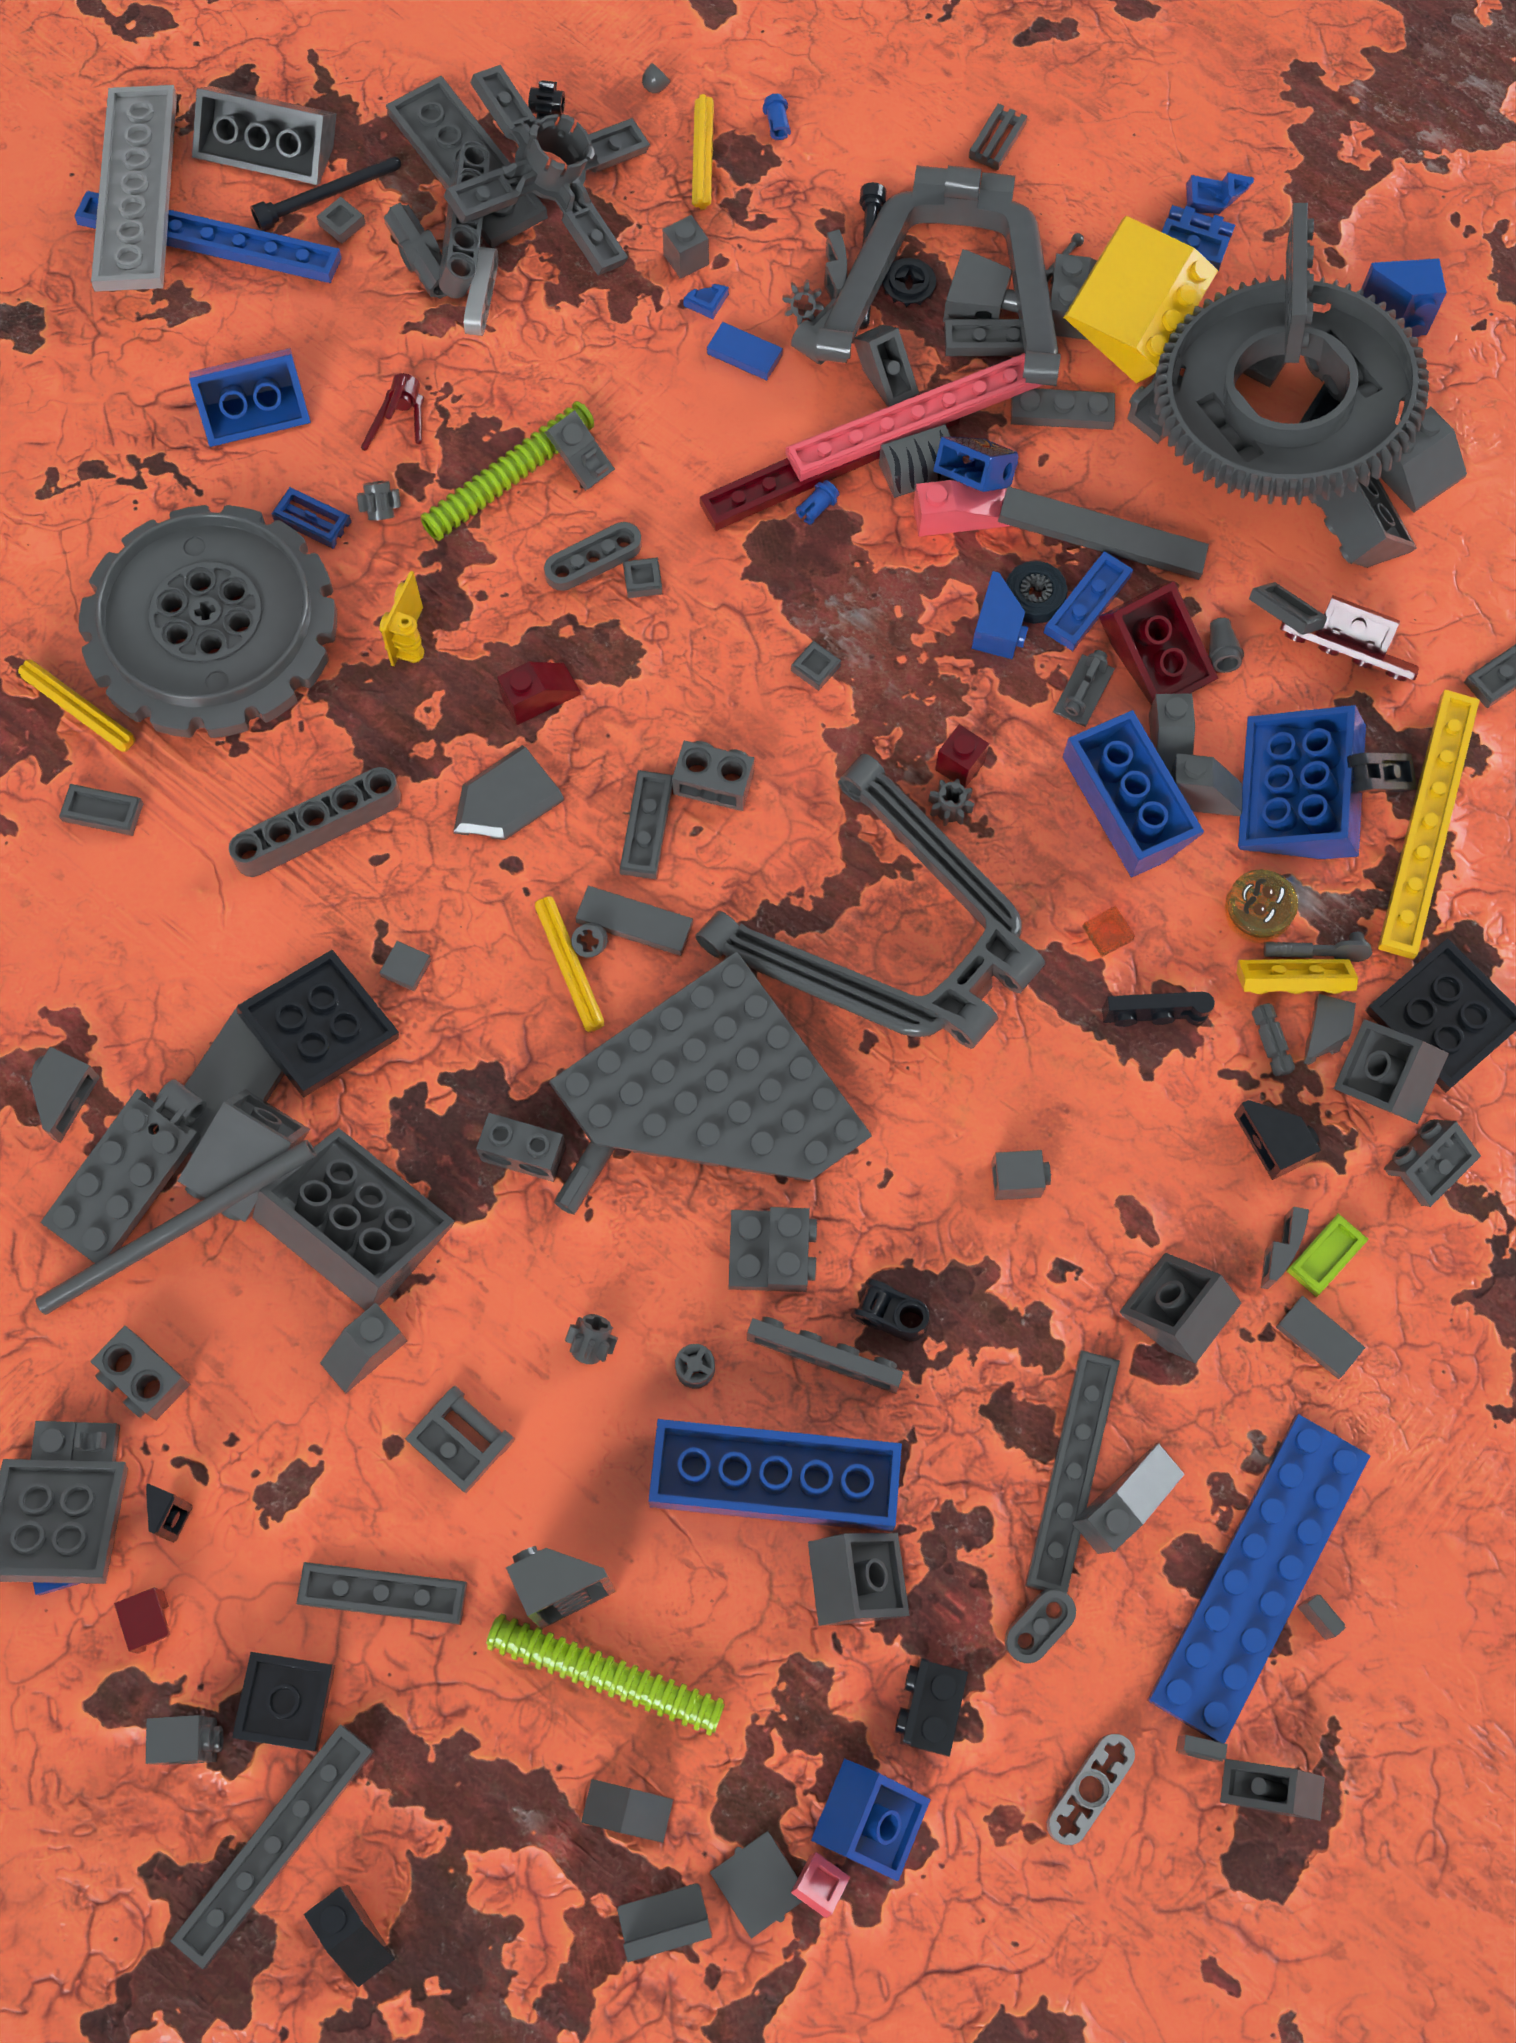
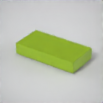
(1327, 1255)

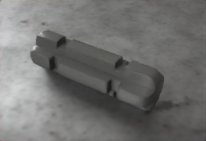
(1273, 1039)

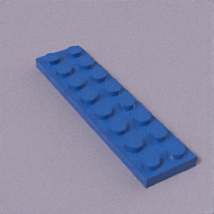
(1258, 1579)

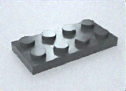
(1298, 282)

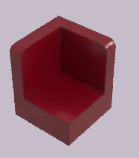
(143, 1619)

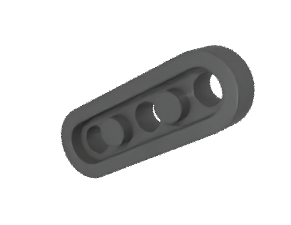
(601, 545)

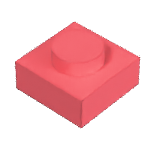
(820, 1885)

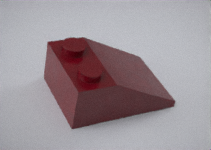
(1159, 643)

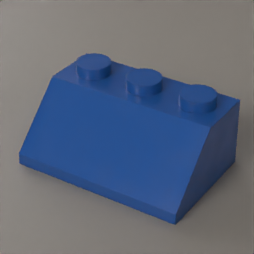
(249, 397)

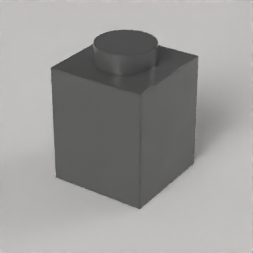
(685, 246)
(1020, 1174)

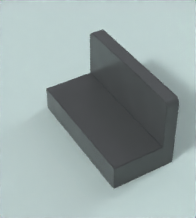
(664, 1922)

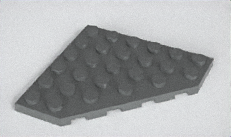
(714, 1084)

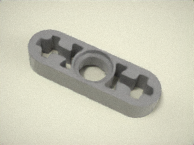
(481, 292)
(1119, 1771)

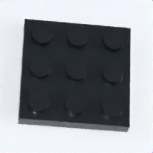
(1449, 1007)
(317, 1023)

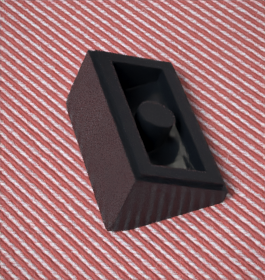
(166, 1513)

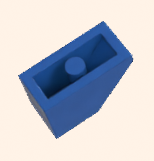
(1000, 621)

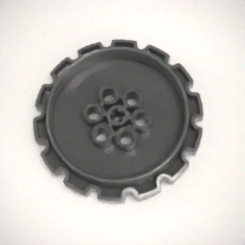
(253, 669)

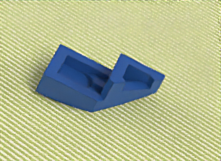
(1215, 195)

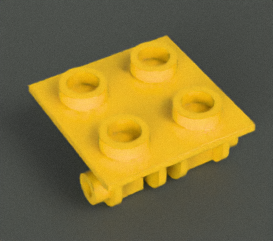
(400, 624)

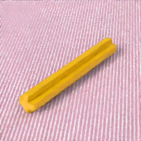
(702, 152)
(76, 705)
(569, 964)

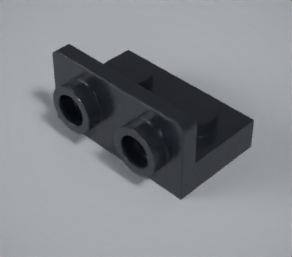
(932, 1707)

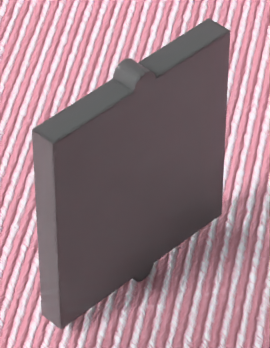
(757, 1884)

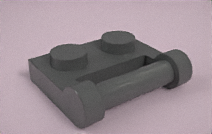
(450, 1449)

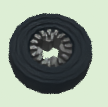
(1043, 578)

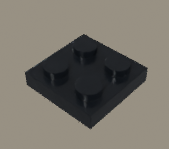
(283, 1701)

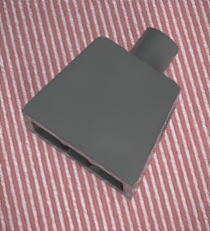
(979, 289)

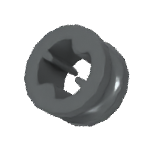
(581, 947)

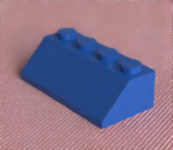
(1131, 792)

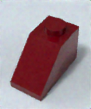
(536, 689)

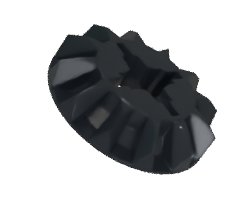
(923, 281)

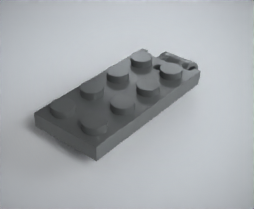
(126, 1171)

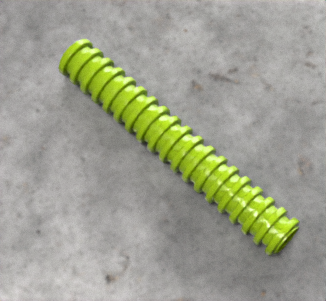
(497, 478)
(605, 1674)

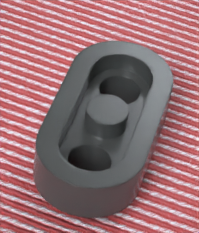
(1043, 1629)

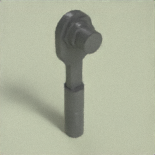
(1355, 949)

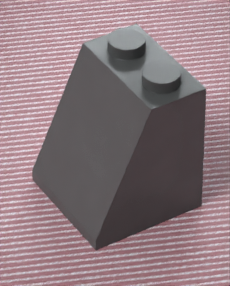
(236, 1143)

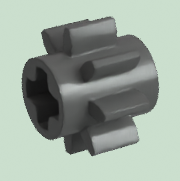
(797, 295)
(378, 500)
(948, 810)
(591, 1339)

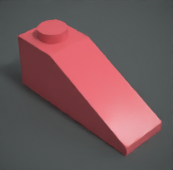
(955, 507)

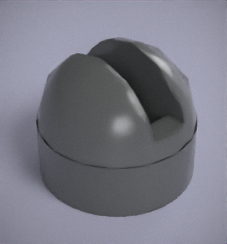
(654, 79)

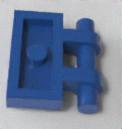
(1204, 233)

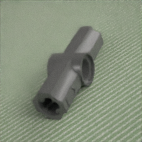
(416, 247)

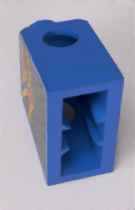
(990, 464)

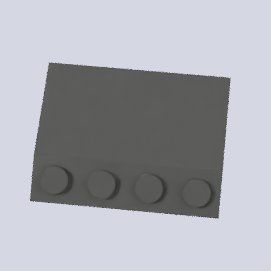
(352, 1219)

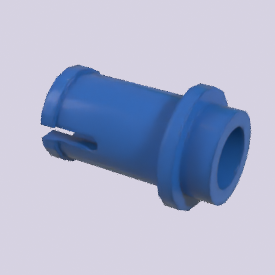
(775, 109)
(823, 496)

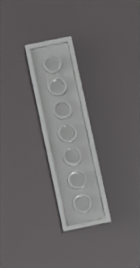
(134, 189)

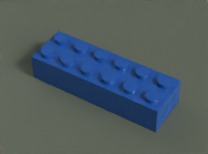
(775, 1475)

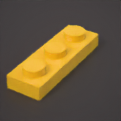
(1297, 975)

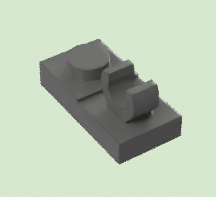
(579, 450)
(75, 1441)

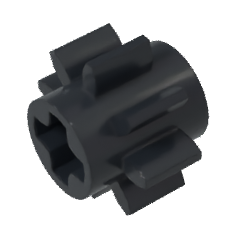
(546, 99)

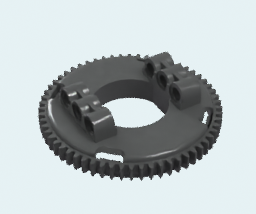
(1353, 348)

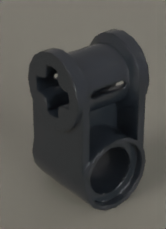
(889, 1309)

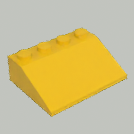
(1139, 296)

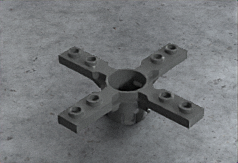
(528, 172)

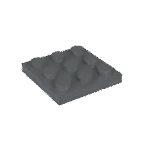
(59, 1519)

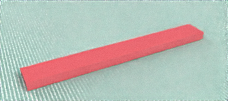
(908, 418)

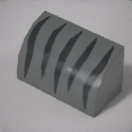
(912, 460)

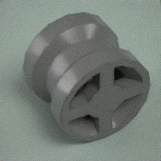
(697, 1359)

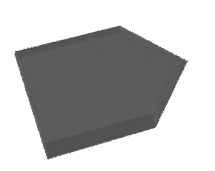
(506, 797)

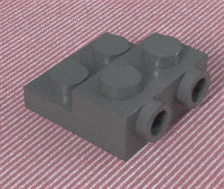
(771, 1250)

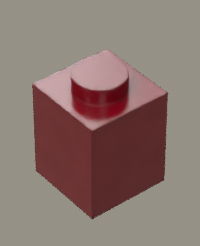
(961, 756)

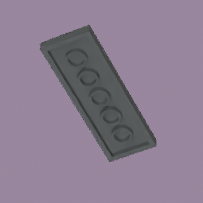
(437, 128)

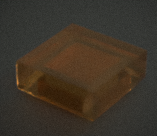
(1108, 931)

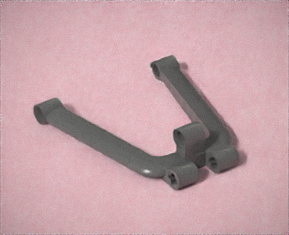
(952, 198)
(958, 1000)

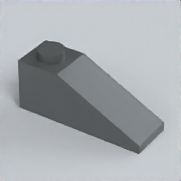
(1129, 1501)

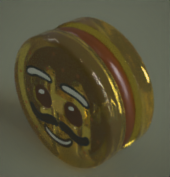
(1260, 906)

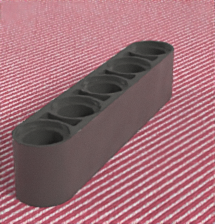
(462, 240)
(297, 819)

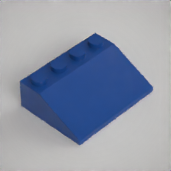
(1300, 783)

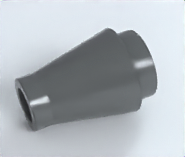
(1224, 646)

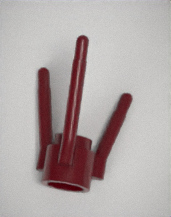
(402, 397)

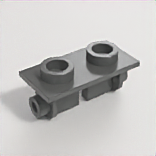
(1084, 688)

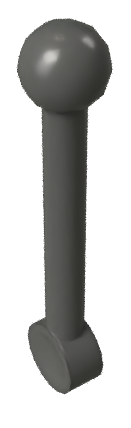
(1076, 241)

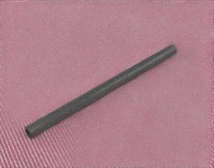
(176, 1227)

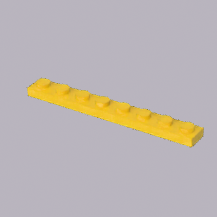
(1428, 825)

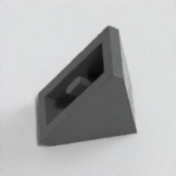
(627, 1811)

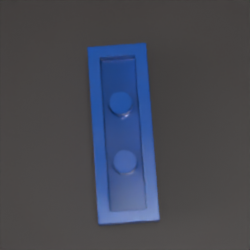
(1088, 601)

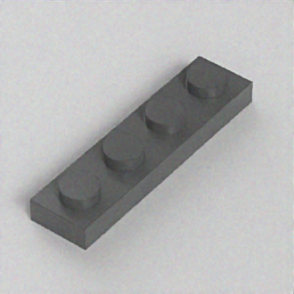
(839, 1359)

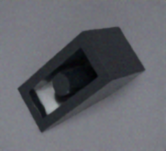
(1277, 1137)
(349, 1935)

